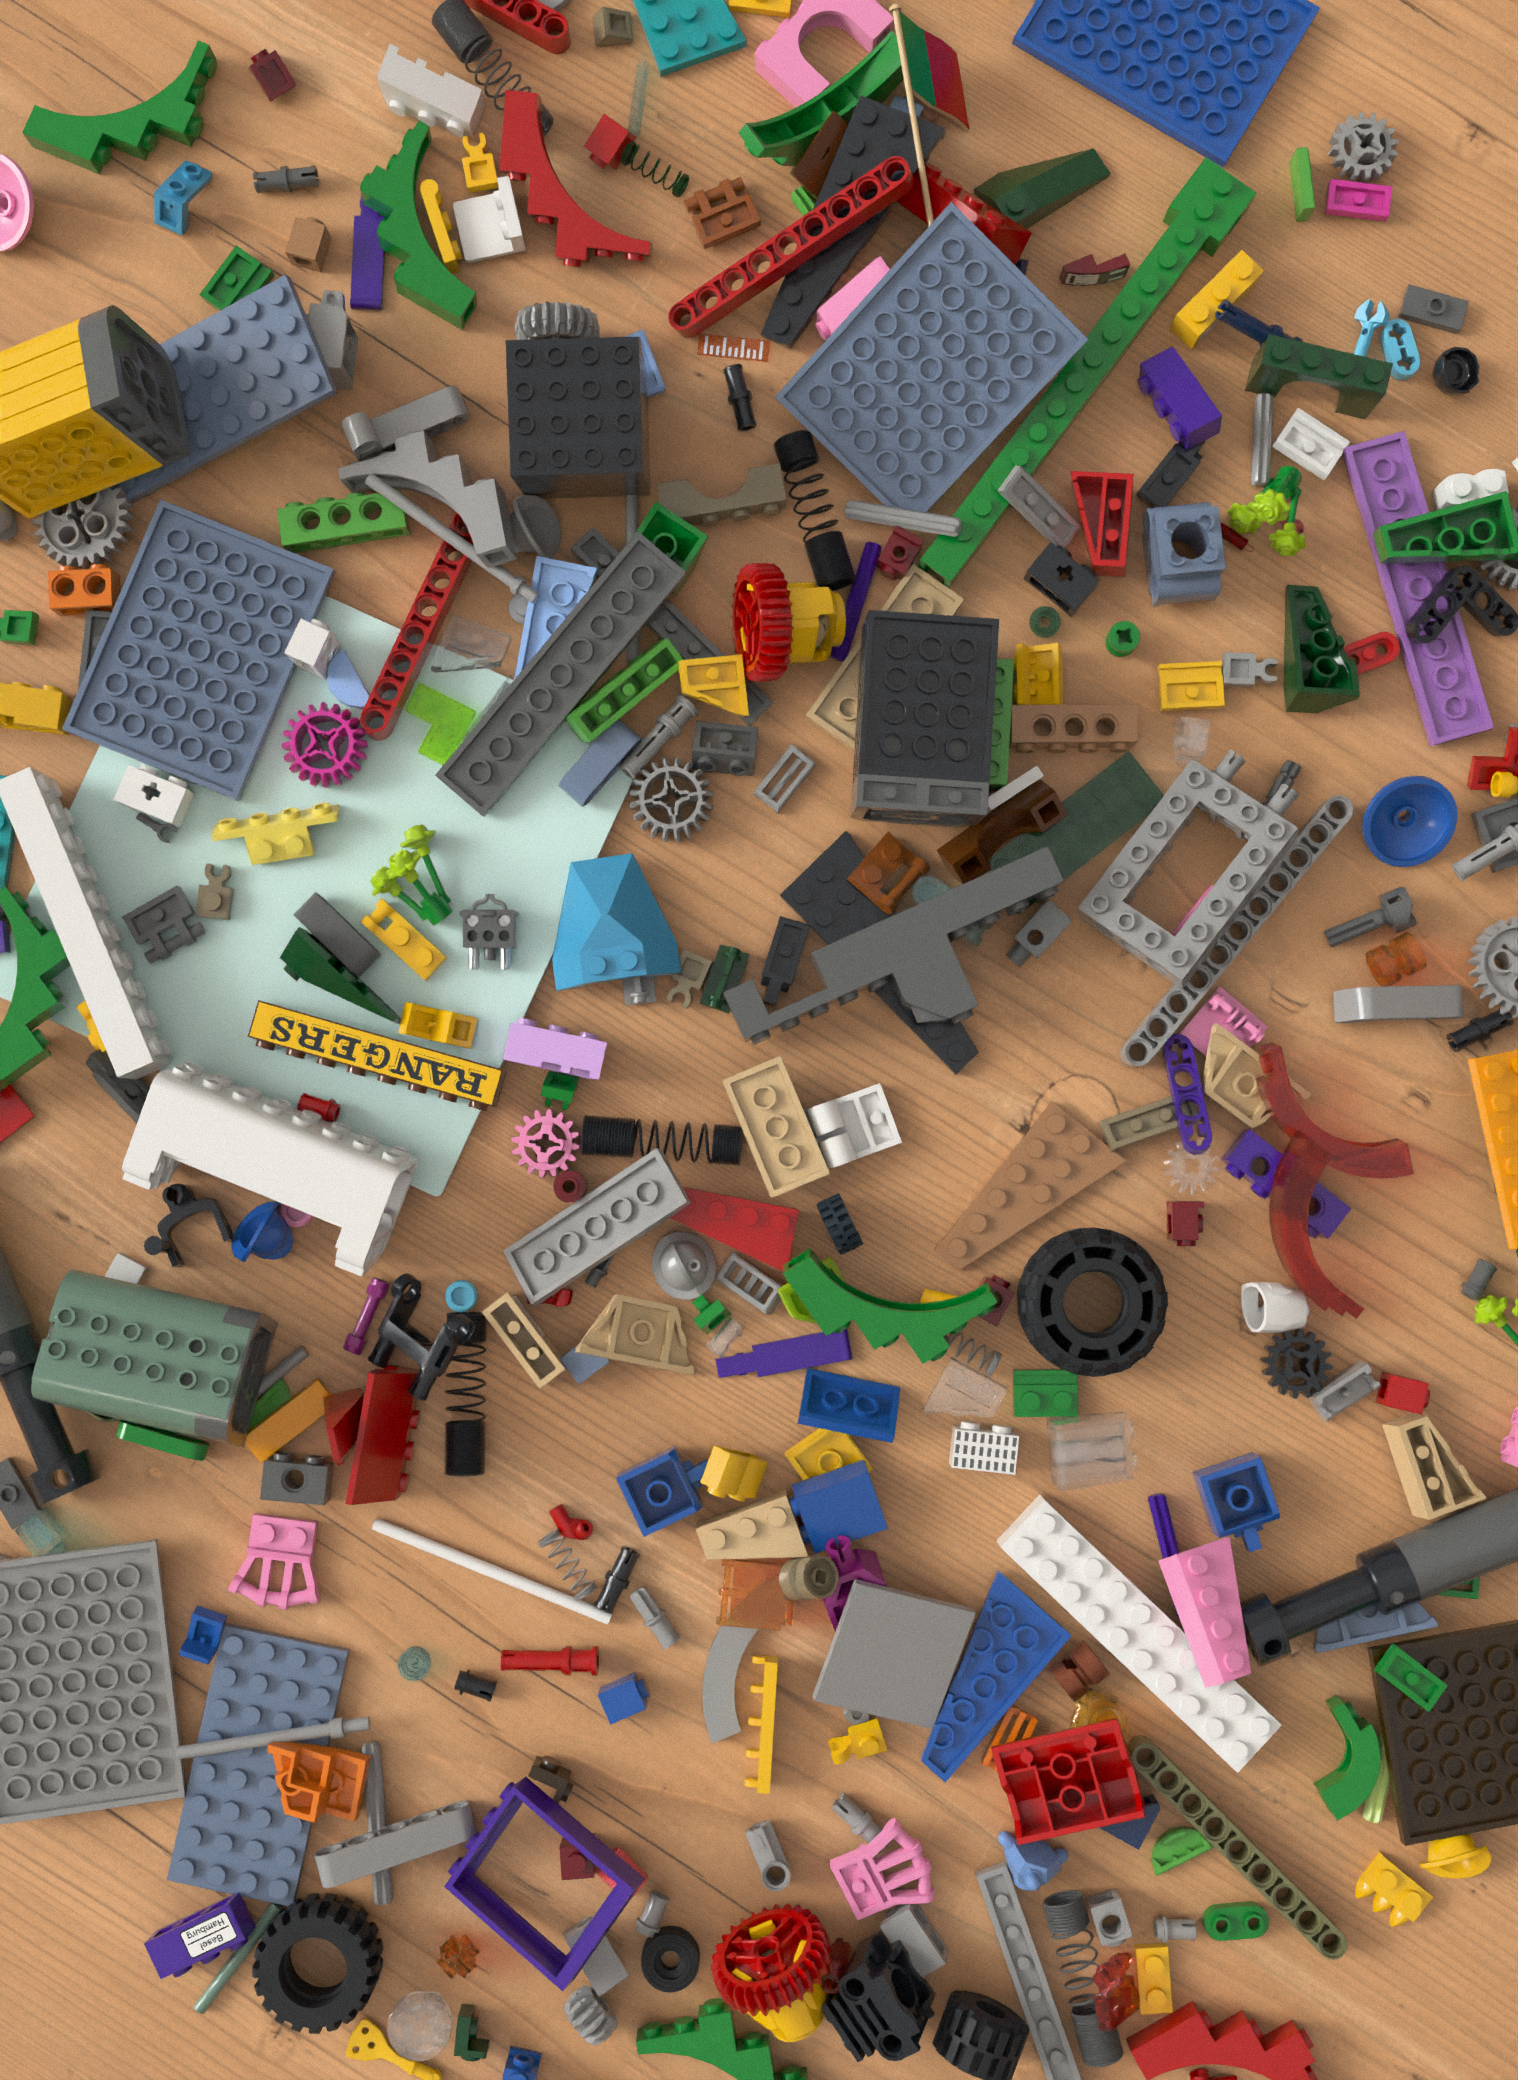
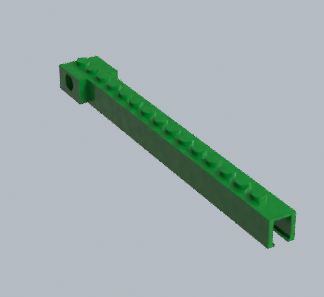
(1197, 221)

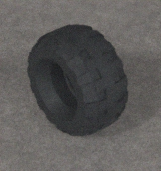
(1043, 1289)

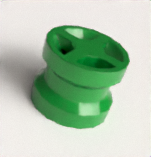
(1117, 644)

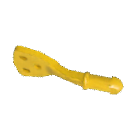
(384, 2050)

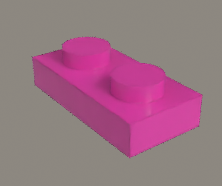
(1358, 200)

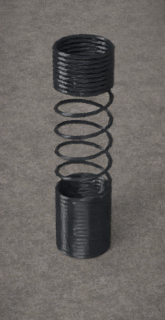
(827, 550)
(618, 1136)
(467, 1437)

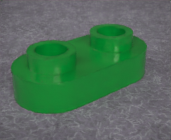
(1236, 1917)

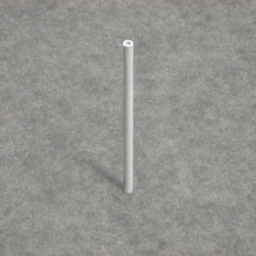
(490, 1570)

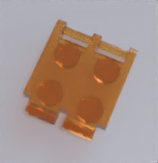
(754, 1596)

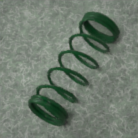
(678, 187)

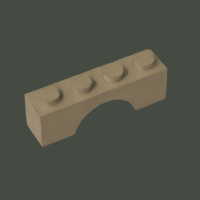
(760, 493)

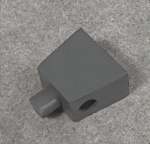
(1049, 921)

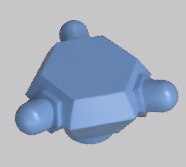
(1032, 1862)

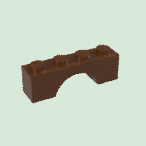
(1028, 811)

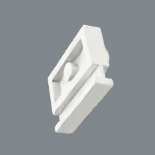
(1311, 444)

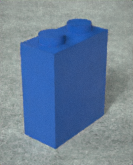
(837, 1505)

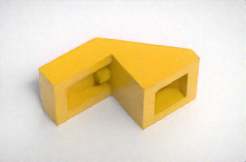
(437, 1025)

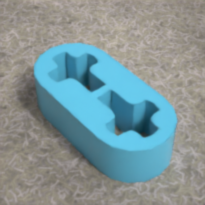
(1406, 347)

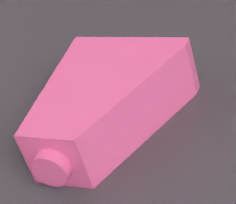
(839, 306)

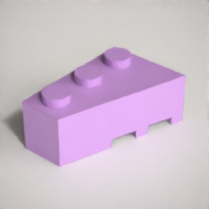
(554, 1049)

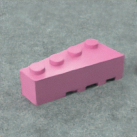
(1210, 1609)

